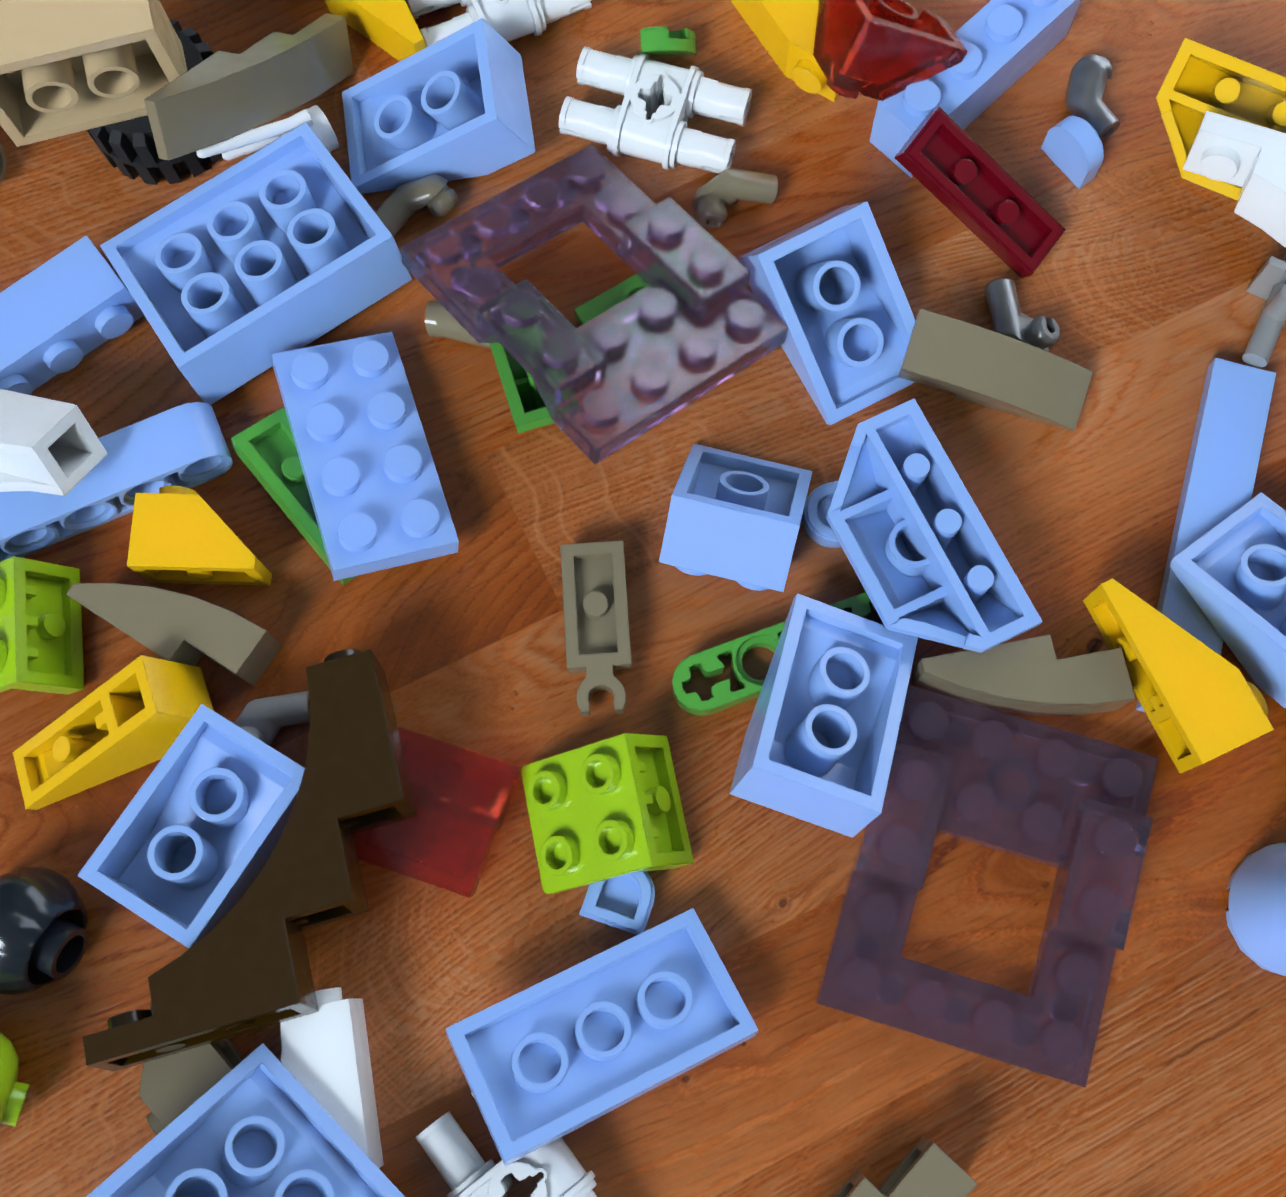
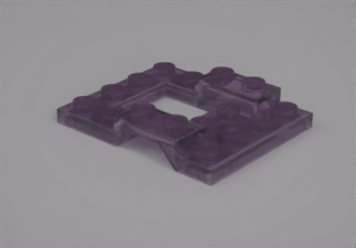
(633, 360)
(1026, 795)

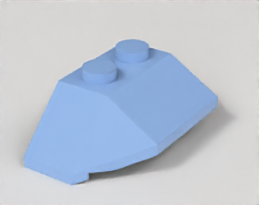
(922, 538)

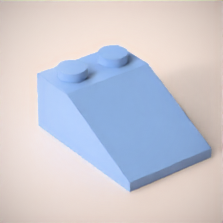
(440, 112)
(840, 306)
(1241, 588)
(826, 718)
(197, 828)

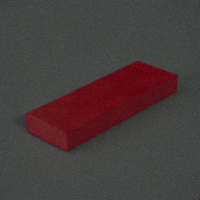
(980, 193)

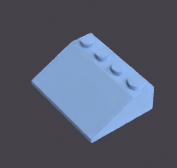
(257, 262)
(251, 1139)

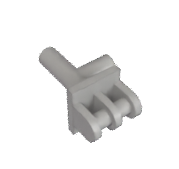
(1270, 286)

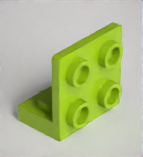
(39, 627)
(606, 812)

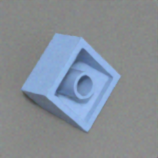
(735, 518)

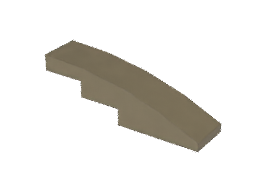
(248, 89)

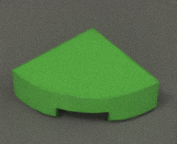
(662, 43)

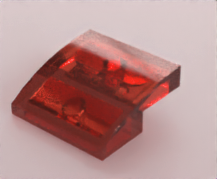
(458, 807)

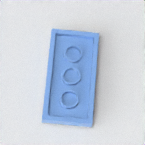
(364, 455)
(599, 1035)

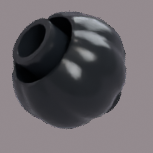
(39, 929)

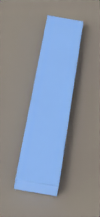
(1217, 476)

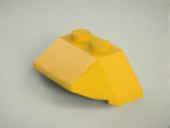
(1217, 83)

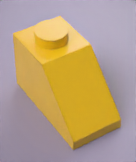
(187, 542)

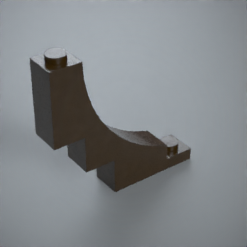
(256, 958)

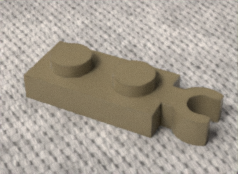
(596, 618)

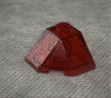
(881, 46)

